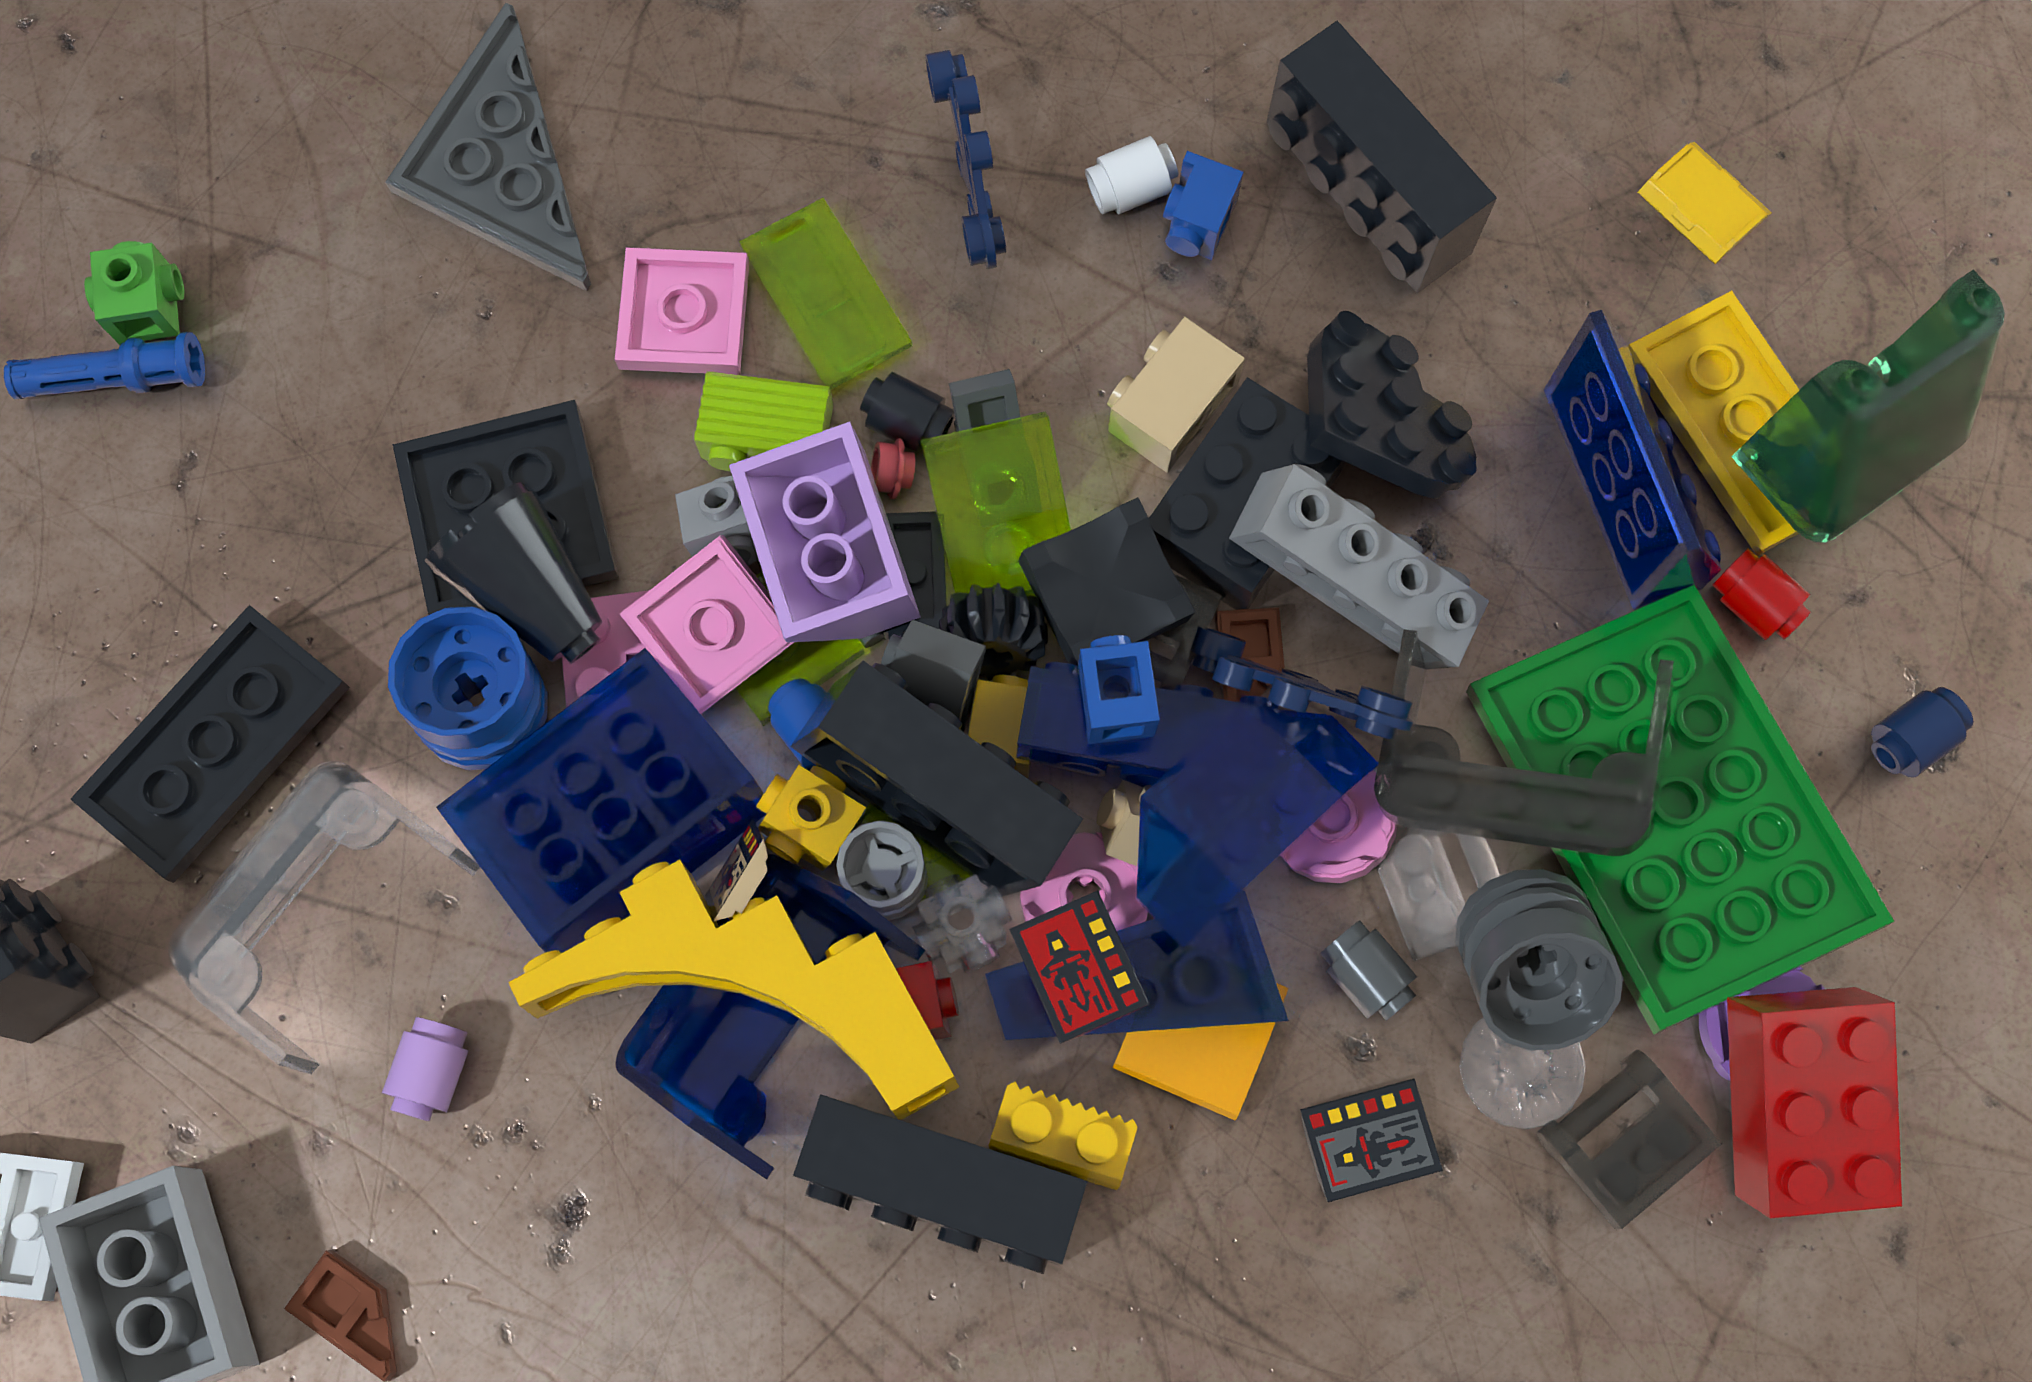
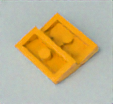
(1199, 1064)

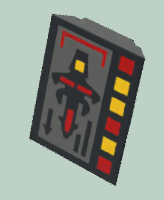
(1370, 1140)

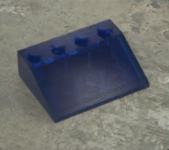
(1629, 467)
(598, 798)

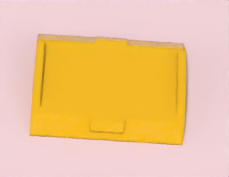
(1704, 202)

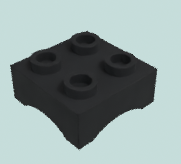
(1106, 581)

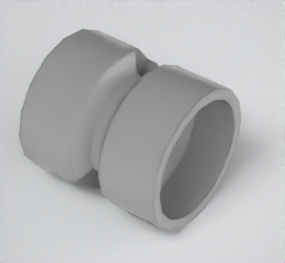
(883, 868)

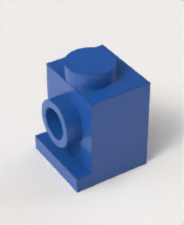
(1201, 205)
(1126, 663)

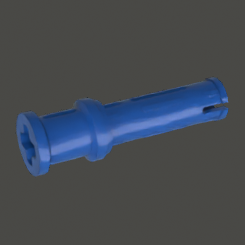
(132, 365)

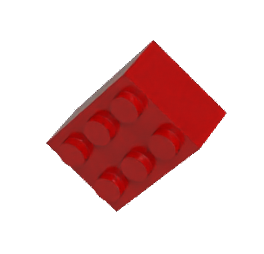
(1814, 1101)

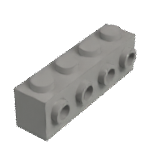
(1358, 565)

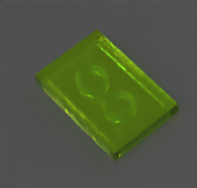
(994, 497)

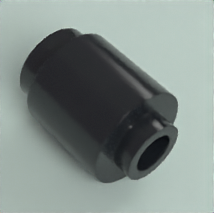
(905, 411)

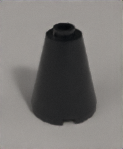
(520, 570)

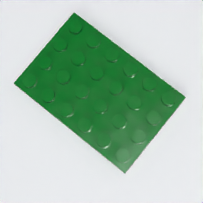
(1740, 849)

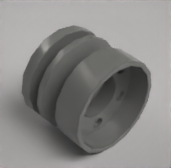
(1538, 960)

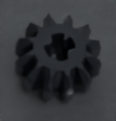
(1004, 622)

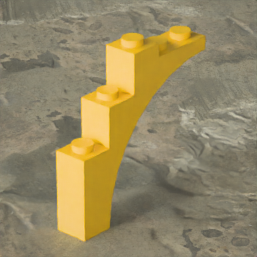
(758, 953)

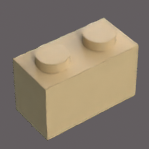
(1174, 393)

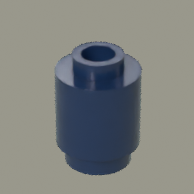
(1921, 732)

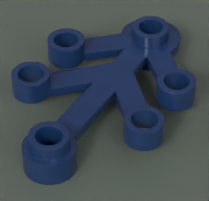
(951, 83)
(1371, 708)

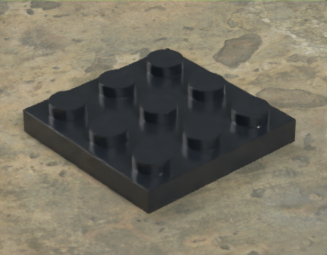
(464, 467)

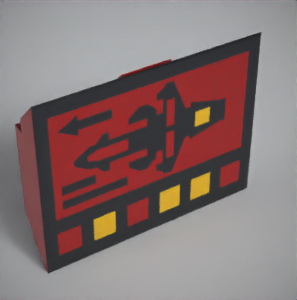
(1079, 967)

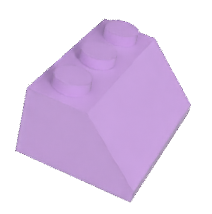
(824, 538)

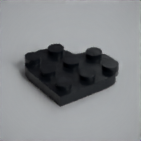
(1377, 415)

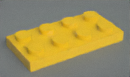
(1716, 390)

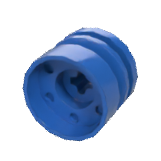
(447, 663)

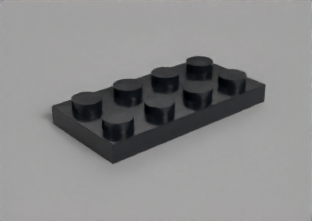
(210, 744)

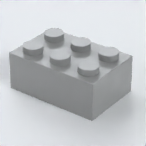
(149, 1283)

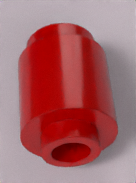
(1763, 595)

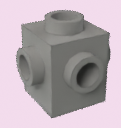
(712, 512)

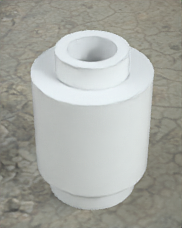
(1131, 176)

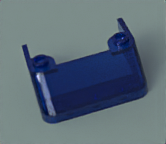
(707, 1046)

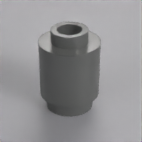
(1369, 971)

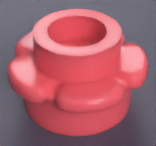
(892, 467)

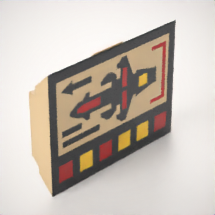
(739, 875)

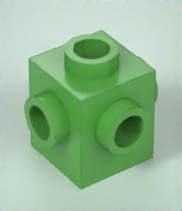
(134, 292)

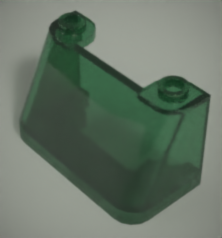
(1862, 440)

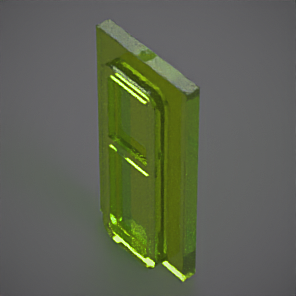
(825, 294)

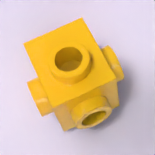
(831, 810)

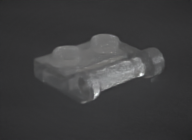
(1425, 888)

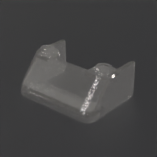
(217, 936)

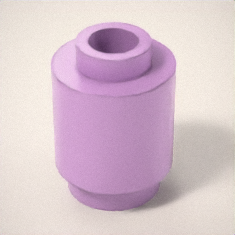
(426, 1069)

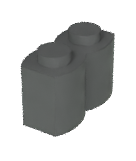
(937, 667)

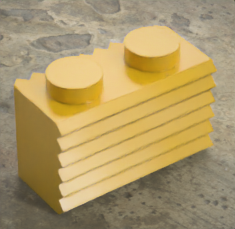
(1063, 1136)

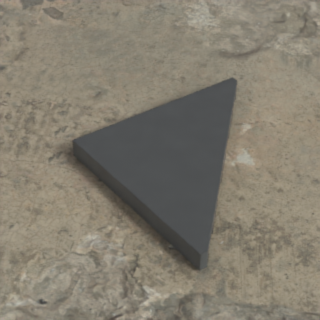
(492, 161)

